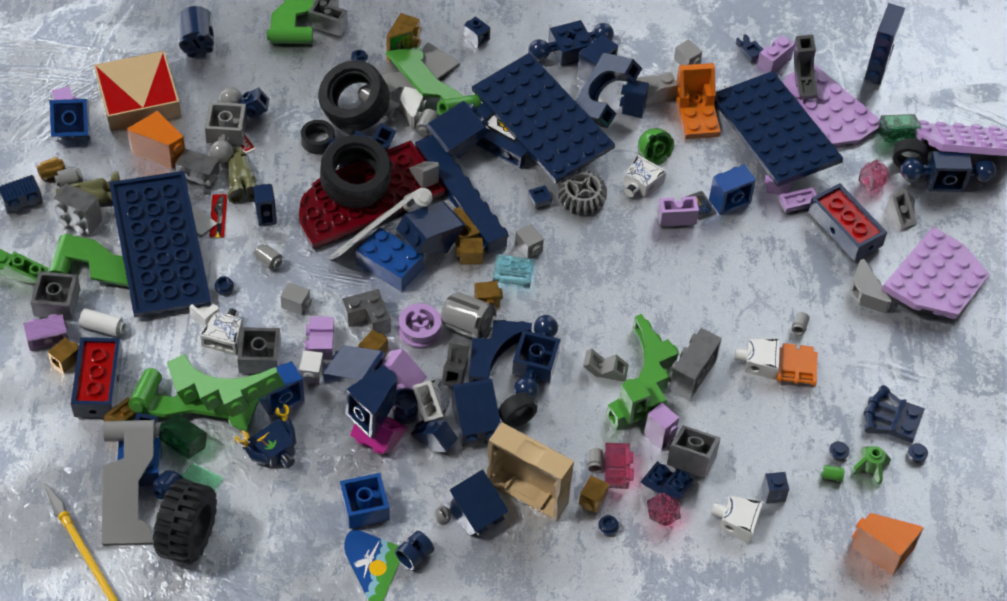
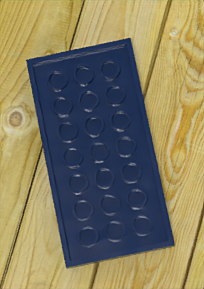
(543, 117)
(776, 129)
(159, 244)

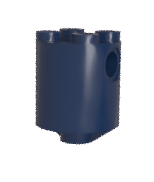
(195, 31)

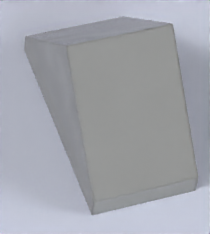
(426, 173)

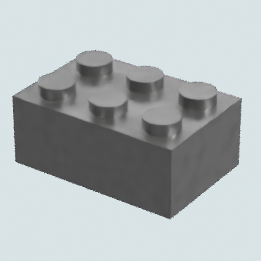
(694, 363)

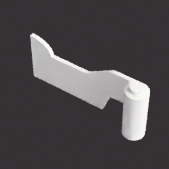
(416, 200)

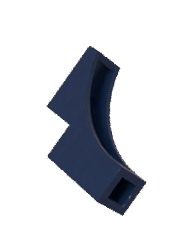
(487, 351)

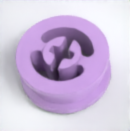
(420, 316)

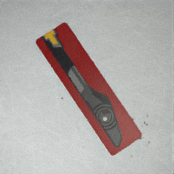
(218, 214)

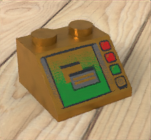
(404, 33)

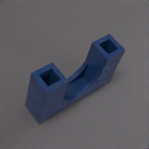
(883, 43)
(608, 69)

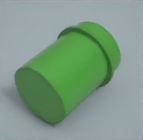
(833, 473)

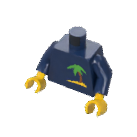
(273, 443)

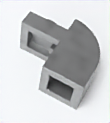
(456, 363)

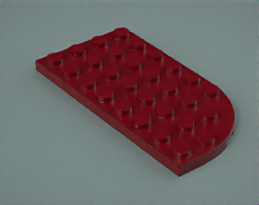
(326, 220)

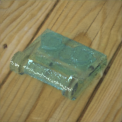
(514, 267)

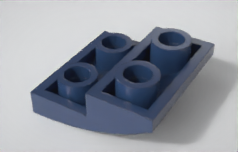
(663, 480)

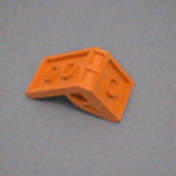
(696, 100)

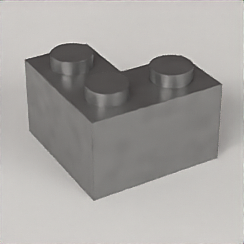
(328, 17)
(367, 308)

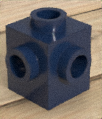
(256, 102)

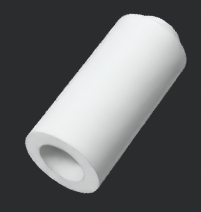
(101, 322)

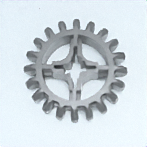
(582, 192)

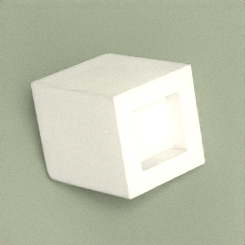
(203, 314)

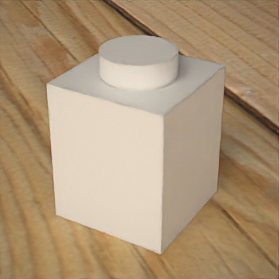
(311, 366)

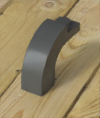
(804, 66)

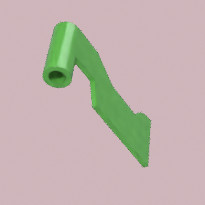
(283, 23)
(411, 65)
(102, 263)
(146, 401)

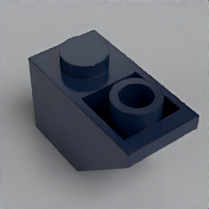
(435, 435)

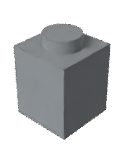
(687, 53)
(529, 241)
(295, 299)

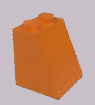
(156, 140)
(885, 540)

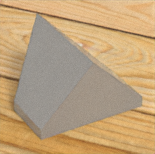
(901, 209)

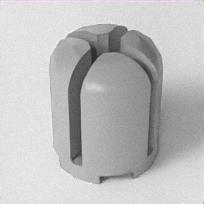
(468, 315)

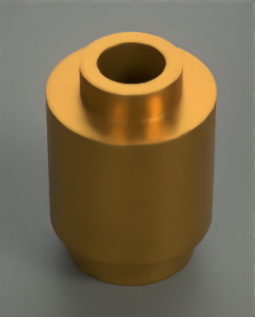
(49, 168)

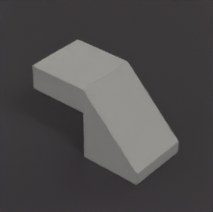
(608, 368)

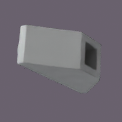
(867, 289)

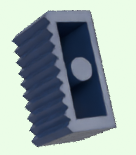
(634, 98)
(20, 193)
(265, 204)

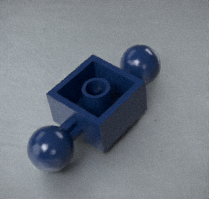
(568, 41)
(948, 171)
(536, 356)

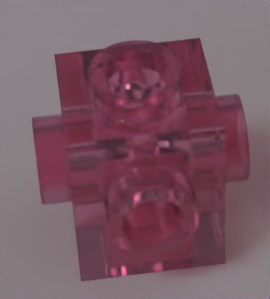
(873, 175)
(663, 509)

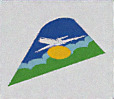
(372, 562)

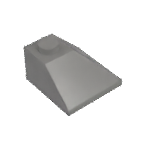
(661, 87)

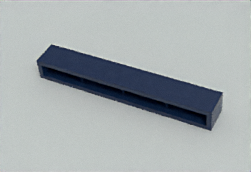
(463, 195)

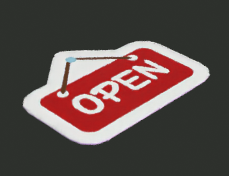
(248, 144)

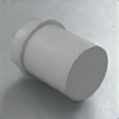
(800, 324)
(595, 460)

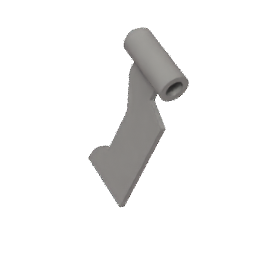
(434, 59)
(122, 480)

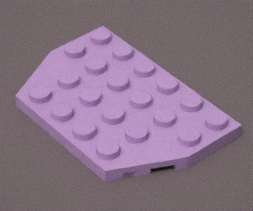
(836, 111)
(963, 138)
(937, 276)

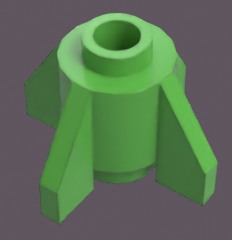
(872, 462)

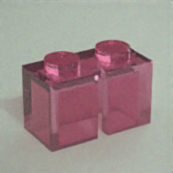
(617, 465)

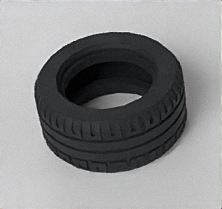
(340, 78)
(358, 148)

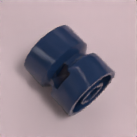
(406, 406)
(414, 550)

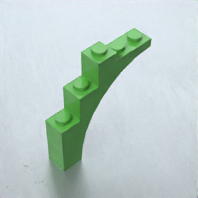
(657, 358)
(214, 391)

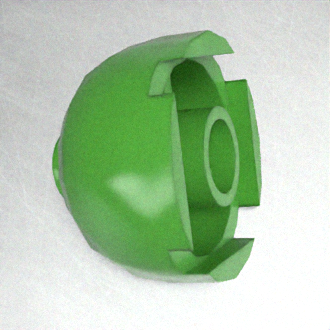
(655, 145)

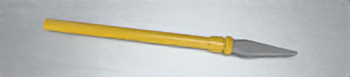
(64, 516)

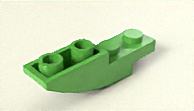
(19, 267)

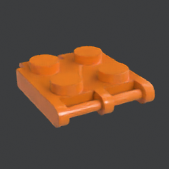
(797, 365)

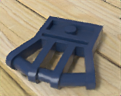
(906, 417)

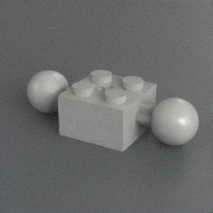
(225, 124)

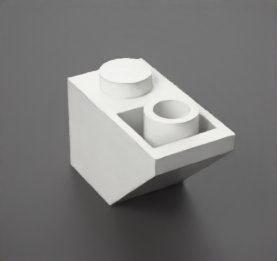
(412, 105)

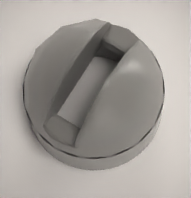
(439, 517)

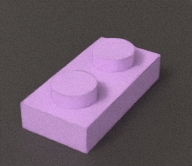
(797, 200)

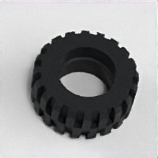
(184, 521)

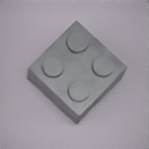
(77, 209)
(55, 294)
(258, 349)
(693, 451)

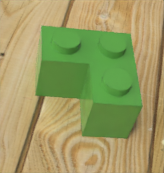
(639, 399)

